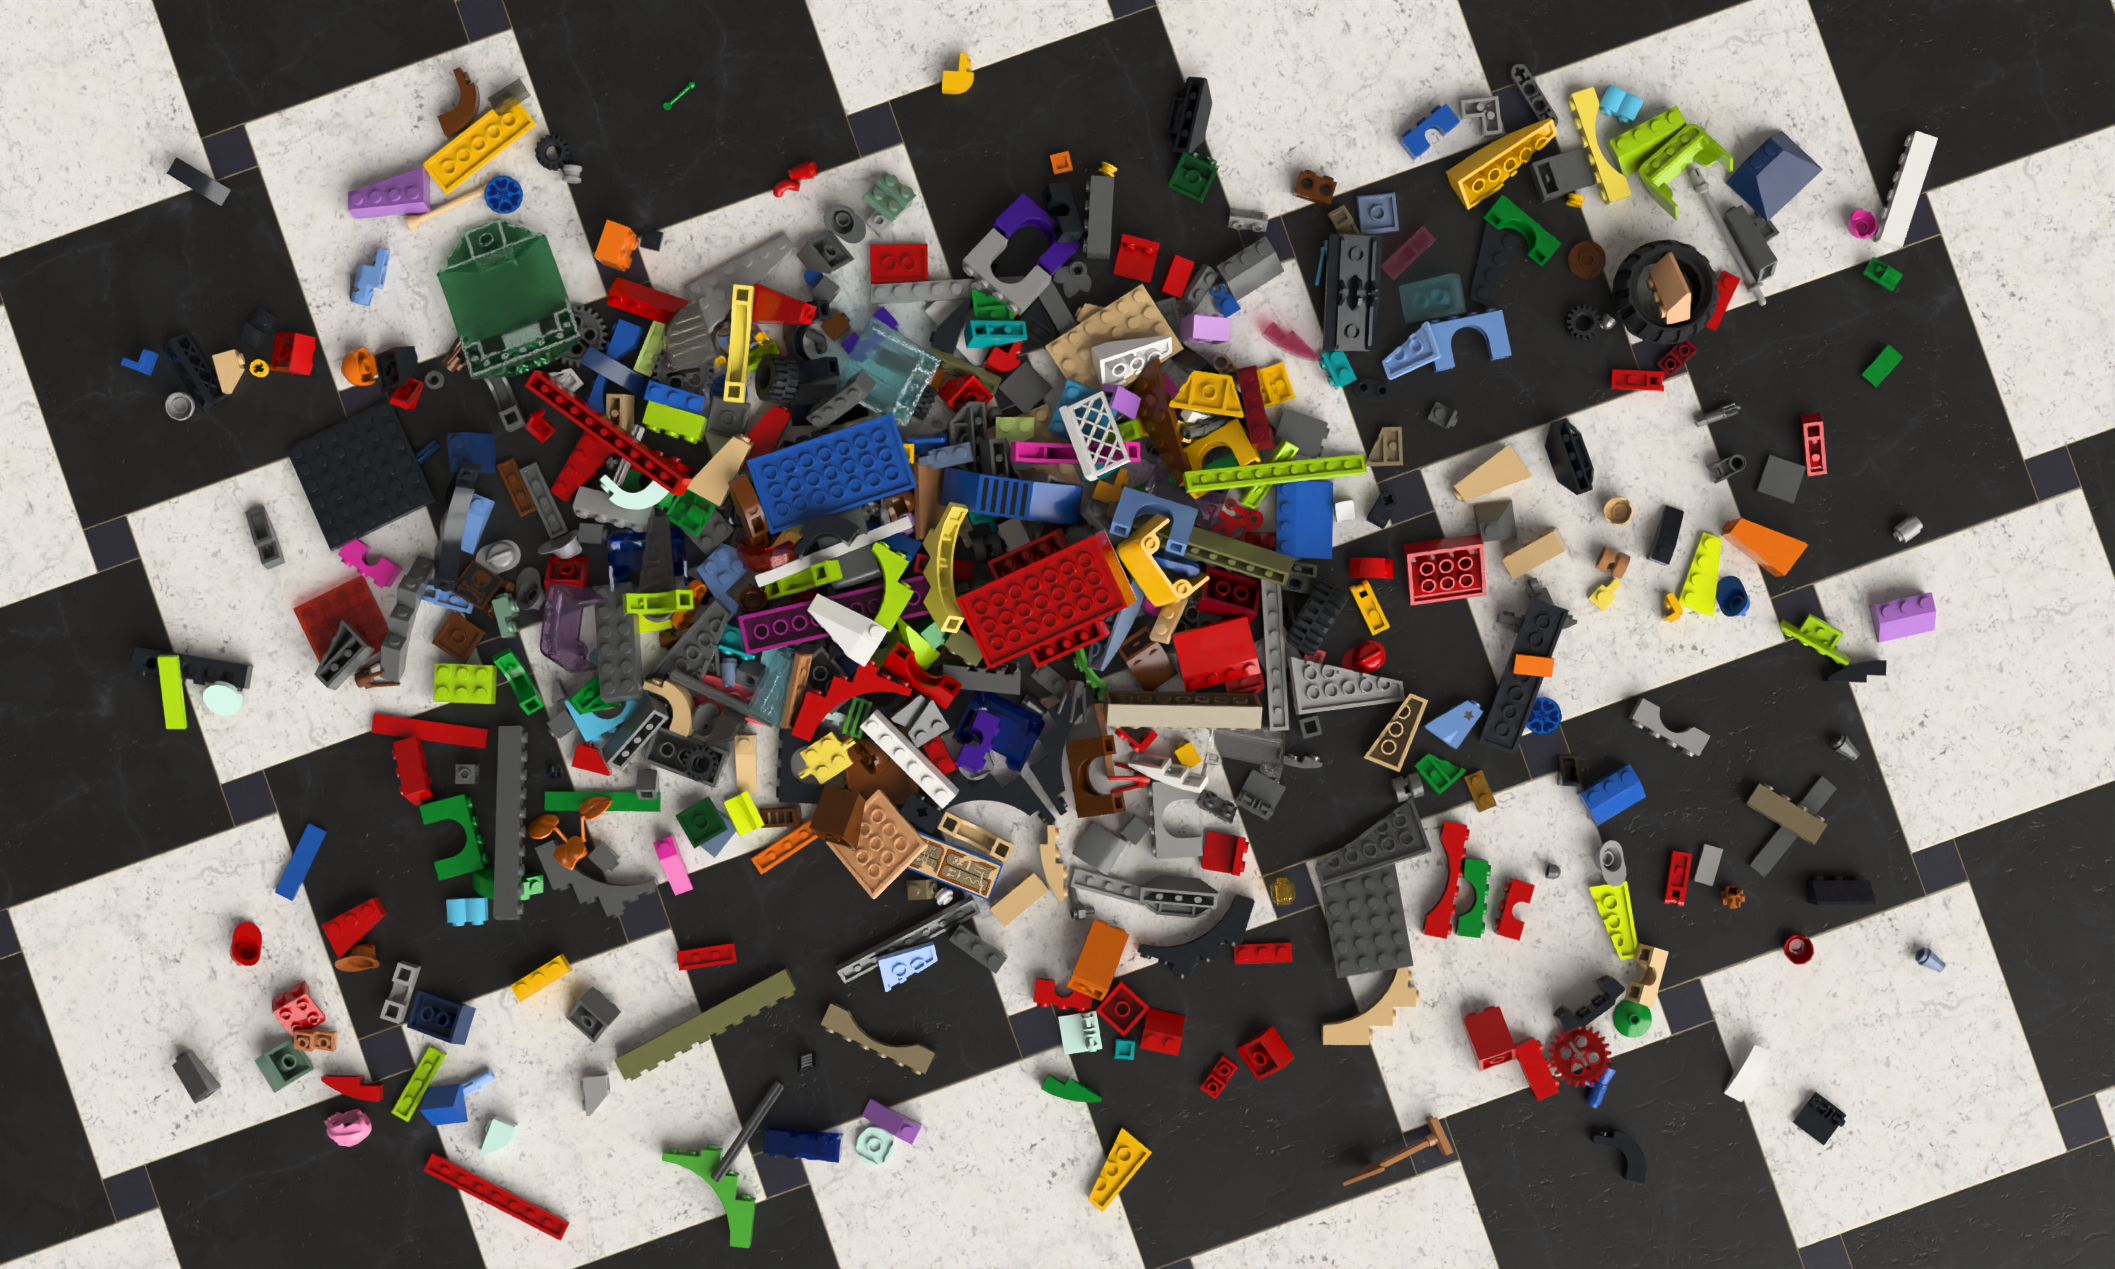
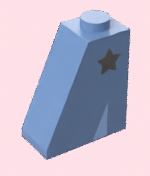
(1455, 723)

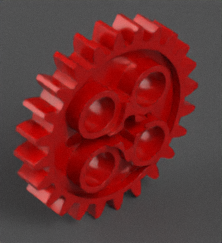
(1593, 1045)

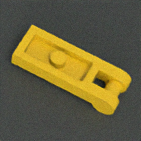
(1369, 608)

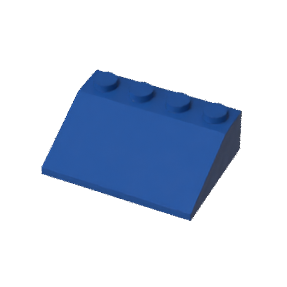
(1304, 519)

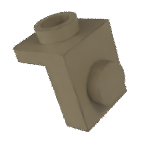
(922, 889)

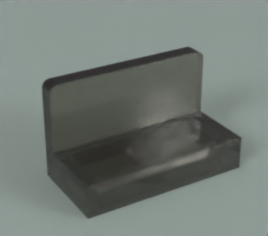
(509, 97)

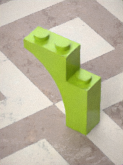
(895, 594)

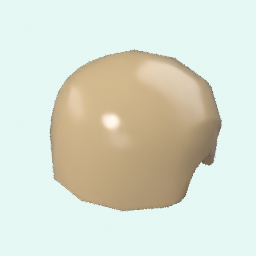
(1618, 511)

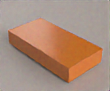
(1533, 665)

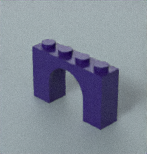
(1027, 213)

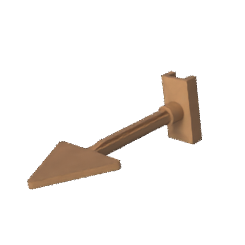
(1436, 1136)

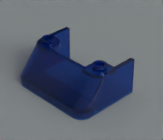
(627, 550)

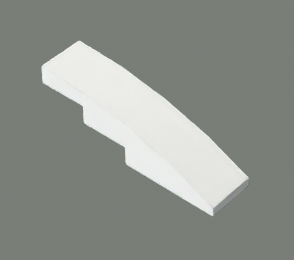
(1163, 770)

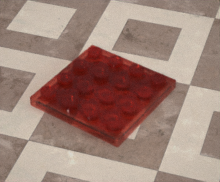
(347, 602)

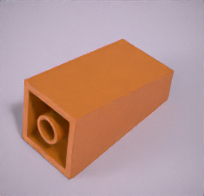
(1764, 546)
(1098, 960)

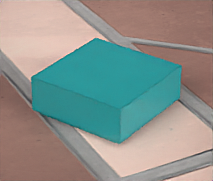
(1124, 1049)

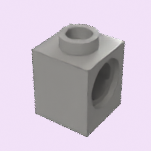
(879, 224)

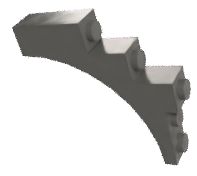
(402, 618)
(587, 887)

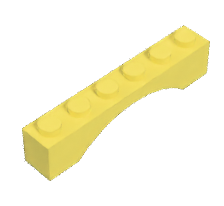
(1612, 183)
(739, 343)

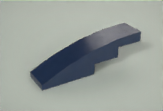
(615, 371)

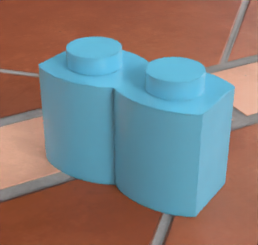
(1619, 104)
(467, 910)

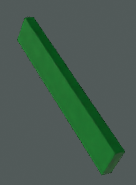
(620, 801)

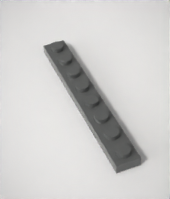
(909, 938)

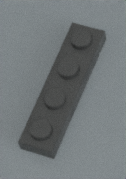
(544, 500)

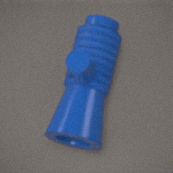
(1599, 1088)

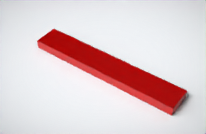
(430, 730)

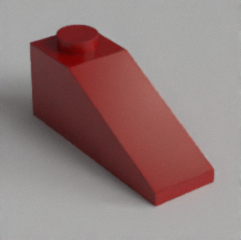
(1813, 444)

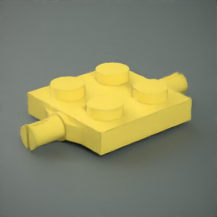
(826, 757)

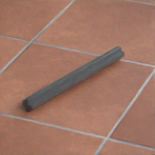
(715, 695)
(747, 1131)

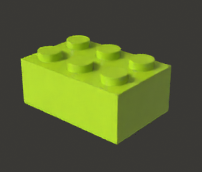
(675, 422)
(465, 683)

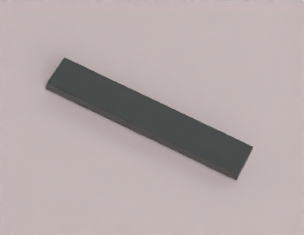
(1783, 838)

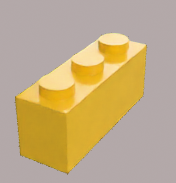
(541, 977)

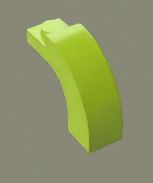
(658, 603)

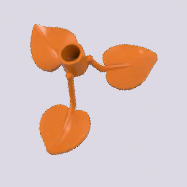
(574, 849)

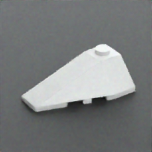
(1121, 359)
(851, 630)

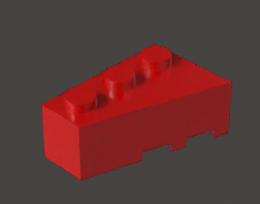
(412, 771)

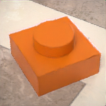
(1061, 163)

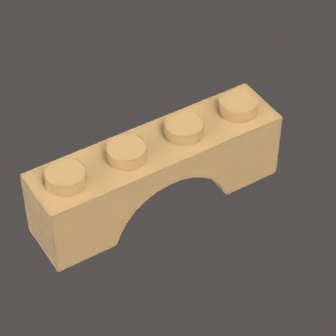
(976, 836)

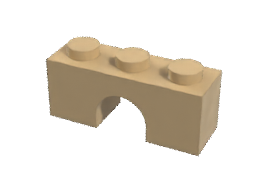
(1652, 964)

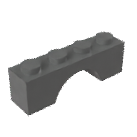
(507, 403)
(831, 408)

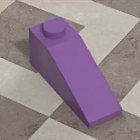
(892, 1121)

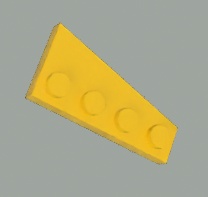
(1119, 1167)

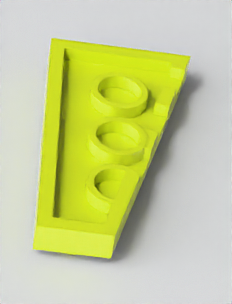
(1701, 579)

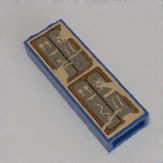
(957, 867)

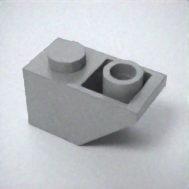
(595, 1090)

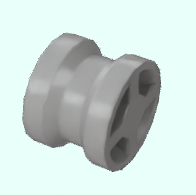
(572, 174)

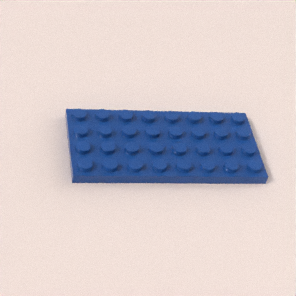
(832, 473)

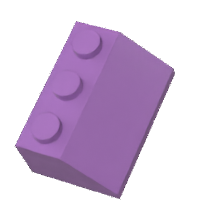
(1903, 617)

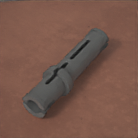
(1201, 428)

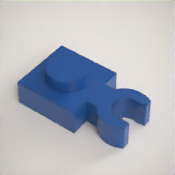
(1226, 303)

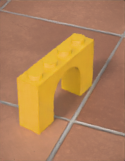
(1232, 436)

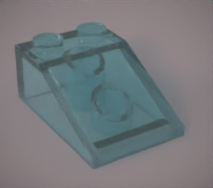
(1432, 298)

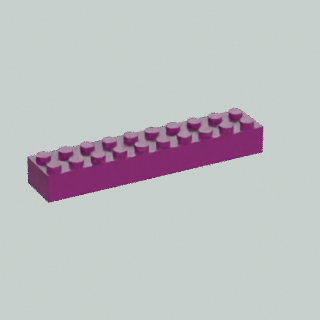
(795, 624)

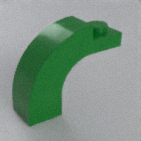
(520, 680)
(484, 883)

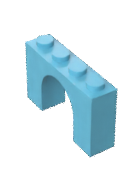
(594, 726)

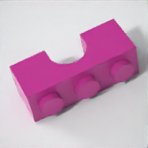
(383, 573)

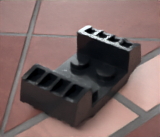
(1599, 1004)

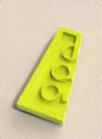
(1616, 913)

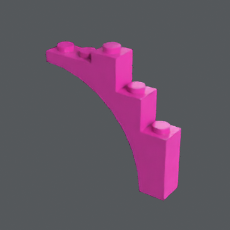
(1065, 454)

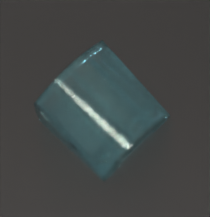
(895, 365)

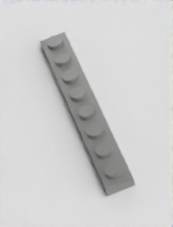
(930, 290)
(1274, 656)

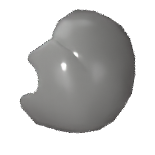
(180, 405)

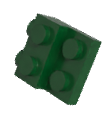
(1194, 175)

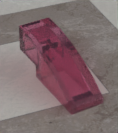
(1409, 252)
(1289, 343)

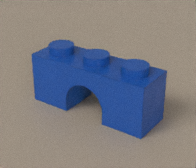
(1441, 120)
(674, 397)

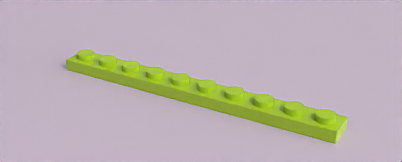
(1274, 473)

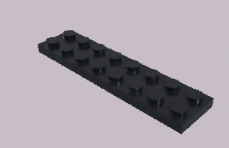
(1518, 691)

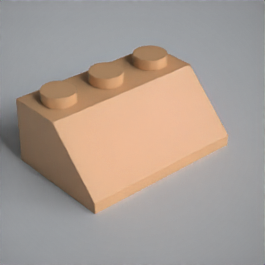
(1669, 290)

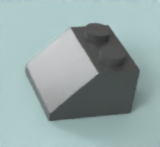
(593, 1014)

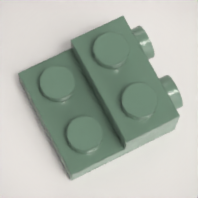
(889, 196)
(505, 609)

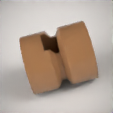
(1613, 562)

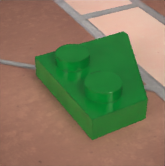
(1437, 773)

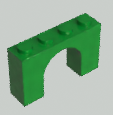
(458, 809)

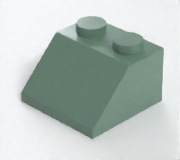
(283, 1065)

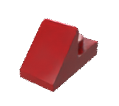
(408, 394)

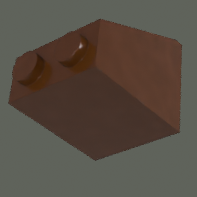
(839, 816)

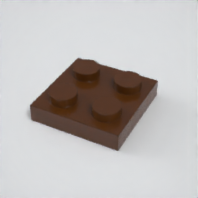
(459, 637)

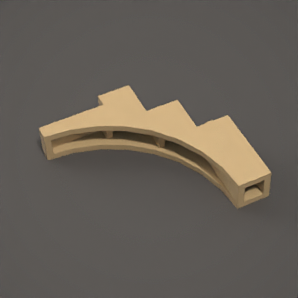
(1381, 1013)

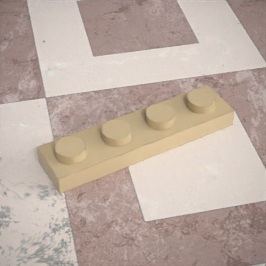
(1169, 618)

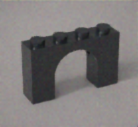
(810, 369)
(790, 788)

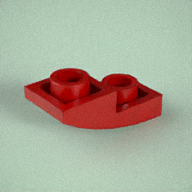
(1219, 1076)

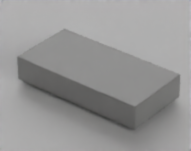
(1707, 864)

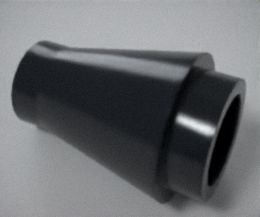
(1032, 705)

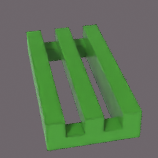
(862, 702)

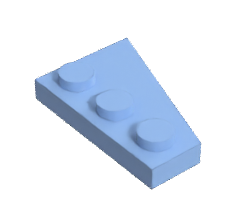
(1414, 353)
(903, 963)

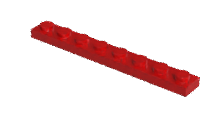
(496, 1196)

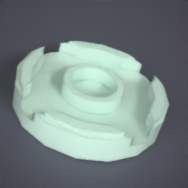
(222, 698)
(874, 1145)

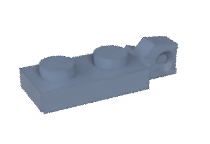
(948, 456)

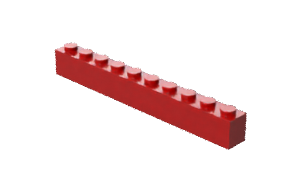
(608, 432)

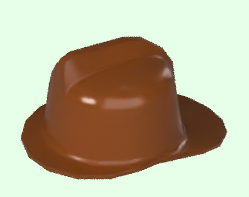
(358, 959)

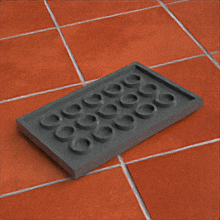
(1367, 923)

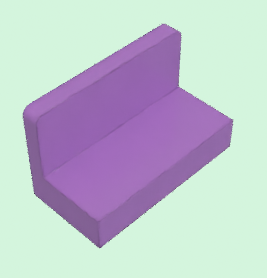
(1122, 400)

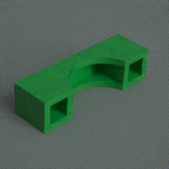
(1507, 215)
(1470, 922)

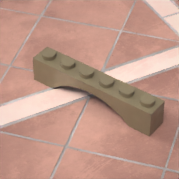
(840, 1020)

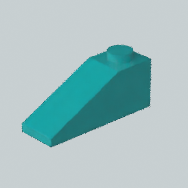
(993, 333)

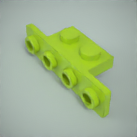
(1818, 635)

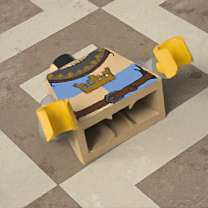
(722, 340)

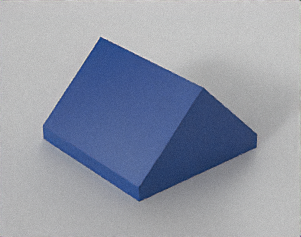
(444, 1104)

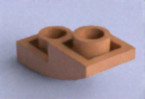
(315, 1039)

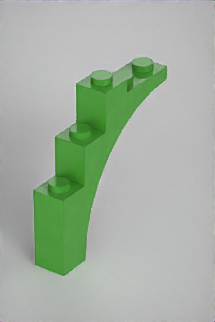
(738, 1209)

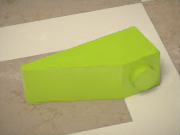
(924, 652)

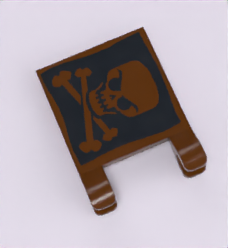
(479, 586)

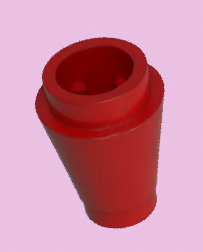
(804, 171)

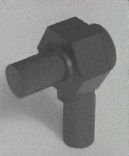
(1078, 911)

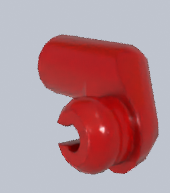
(784, 185)

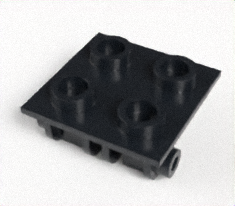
(1820, 1118)

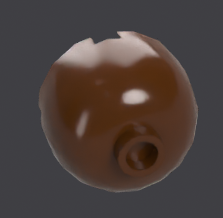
(873, 756)

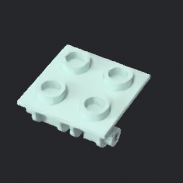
(1080, 1032)

